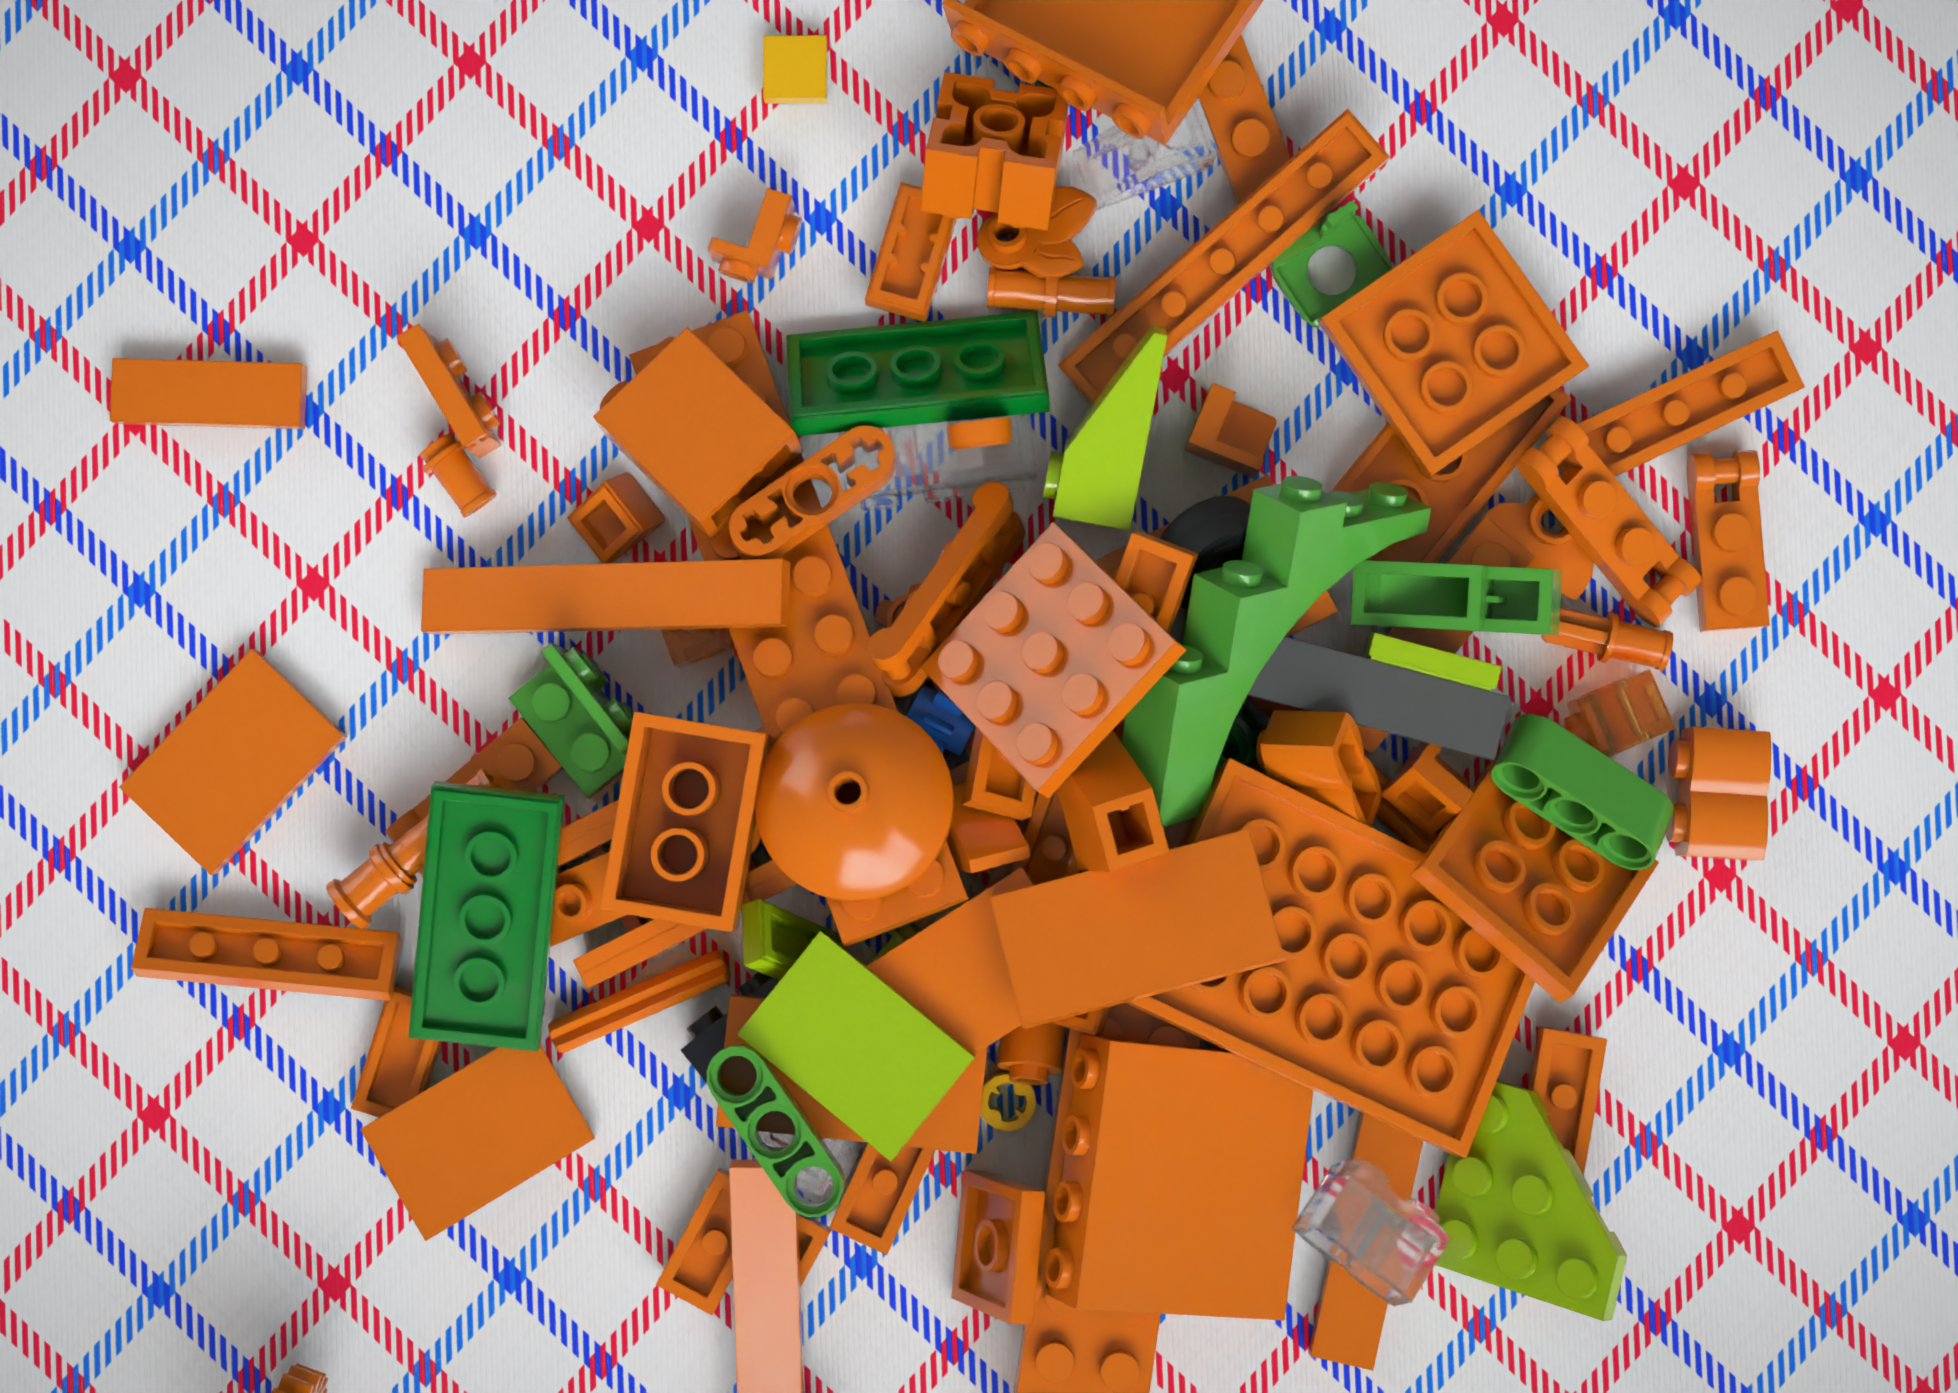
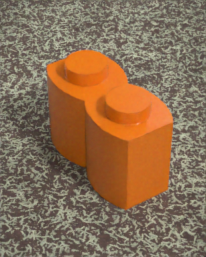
(1322, 759)
(1720, 793)

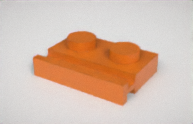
(440, 370)

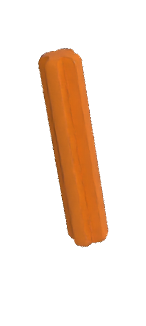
(639, 1001)

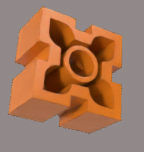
(994, 151)

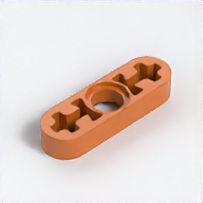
(860, 479)

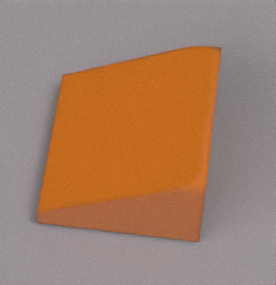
(616, 517)

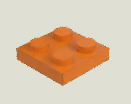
(999, 1246)

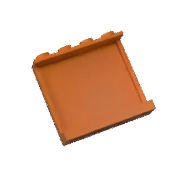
(1121, 57)
(1177, 1182)

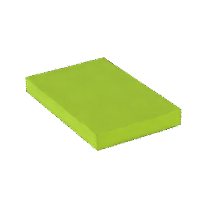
(856, 1045)

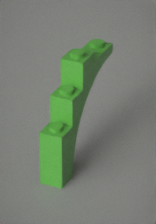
(1240, 613)

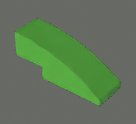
(1456, 597)

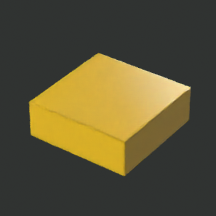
(795, 69)

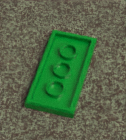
(916, 373)
(486, 916)

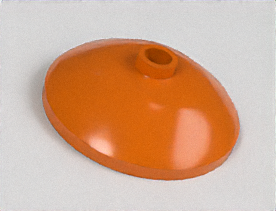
(861, 846)

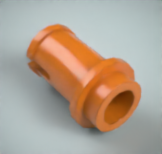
(457, 474)

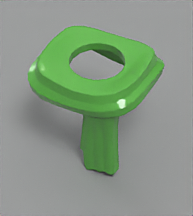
(1336, 229)

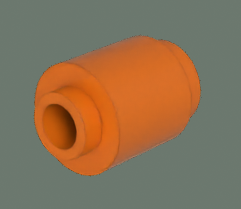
(1032, 1053)

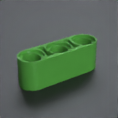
(1582, 792)
(784, 1162)

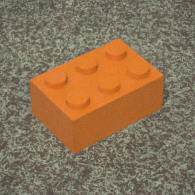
(684, 822)

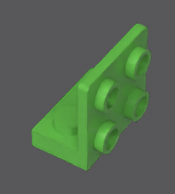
(577, 718)

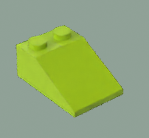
(1106, 449)

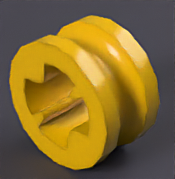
(993, 1114)

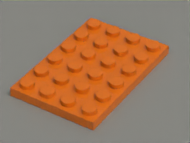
(1379, 980)

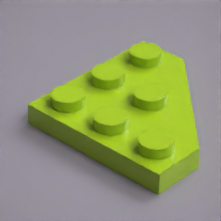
(1527, 1213)

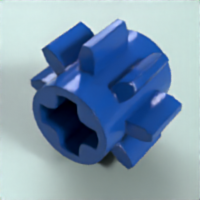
(941, 719)

